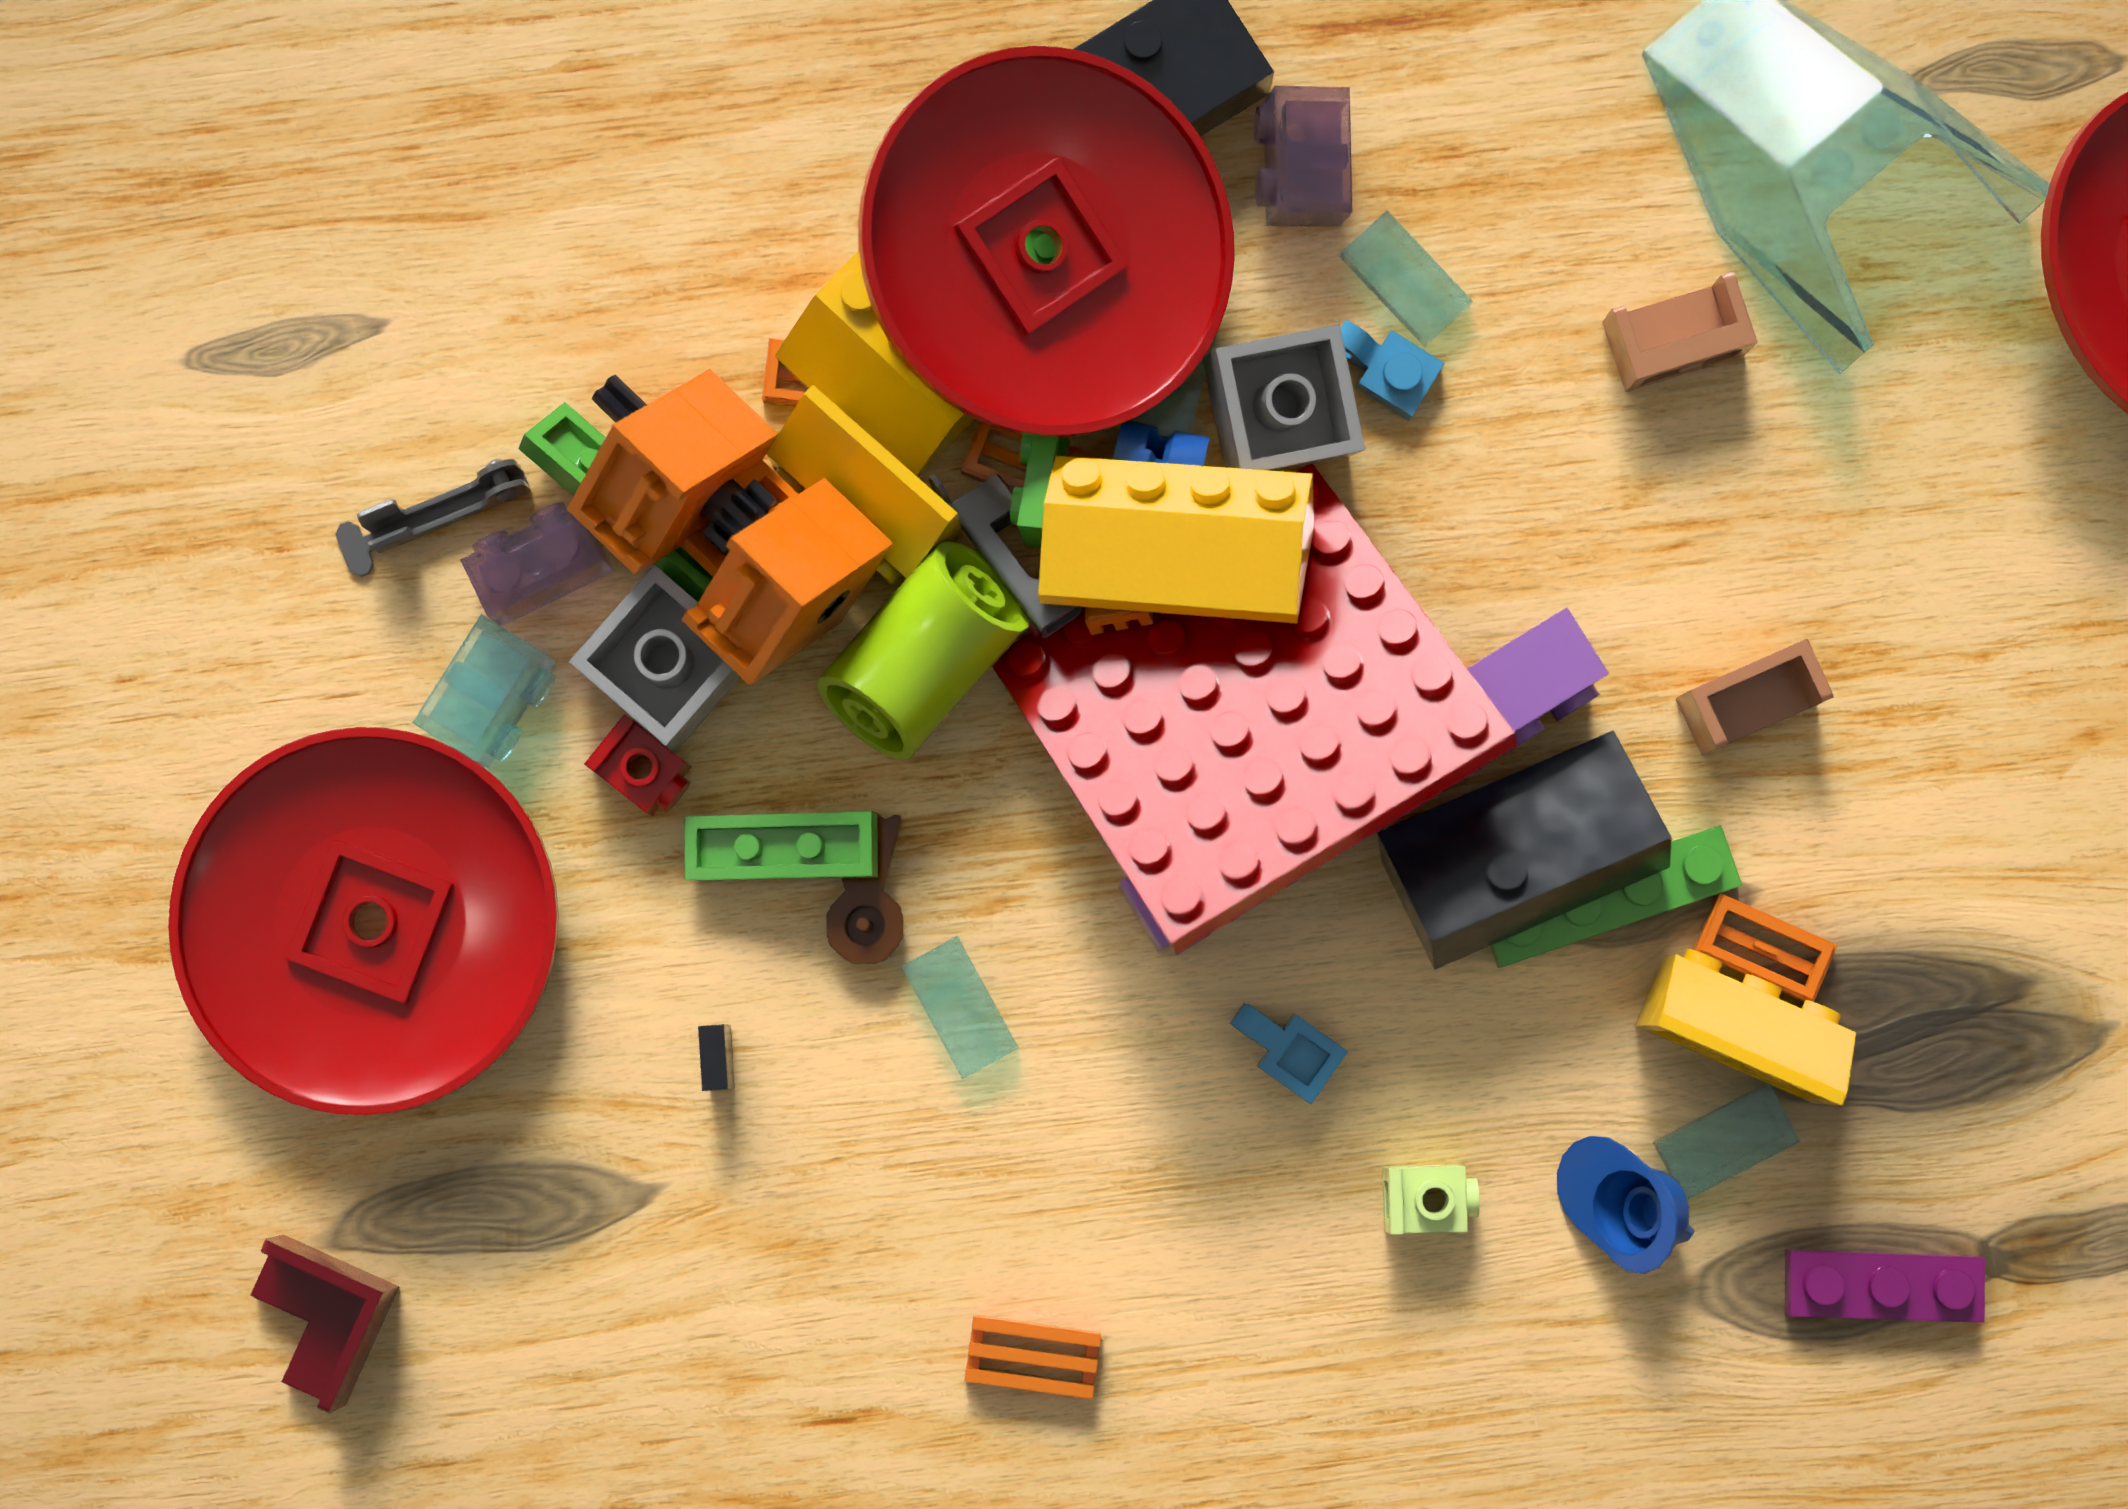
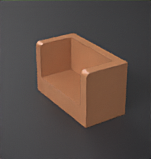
(1680, 334)
(1754, 696)

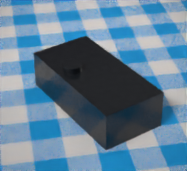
(1192, 55)
(1525, 849)

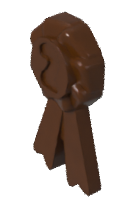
(865, 920)

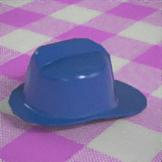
(1623, 1203)

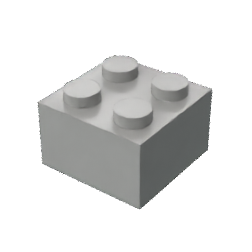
(1284, 401)
(656, 662)

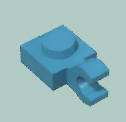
(1394, 372)
(1295, 1054)

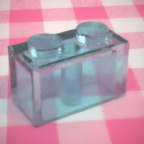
(487, 693)

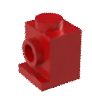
(613, 760)

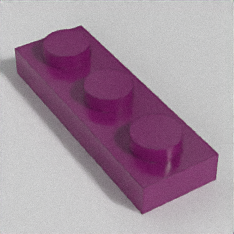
(1884, 1286)

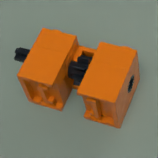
(697, 480)

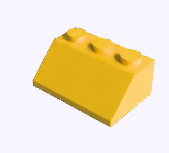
(854, 365)
(828, 444)
(1750, 1028)

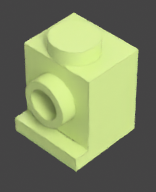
(1404, 1194)

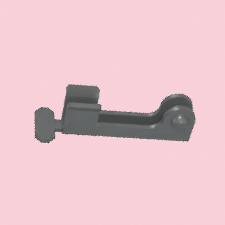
(981, 516)
(394, 526)

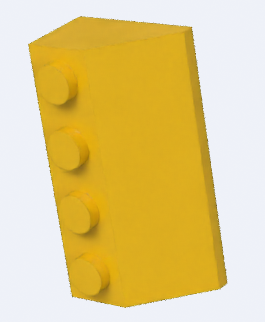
(1176, 539)

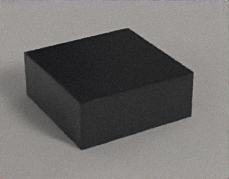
(716, 1057)

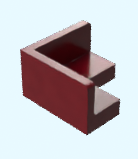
(341, 1311)

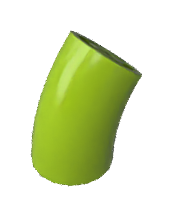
(922, 651)

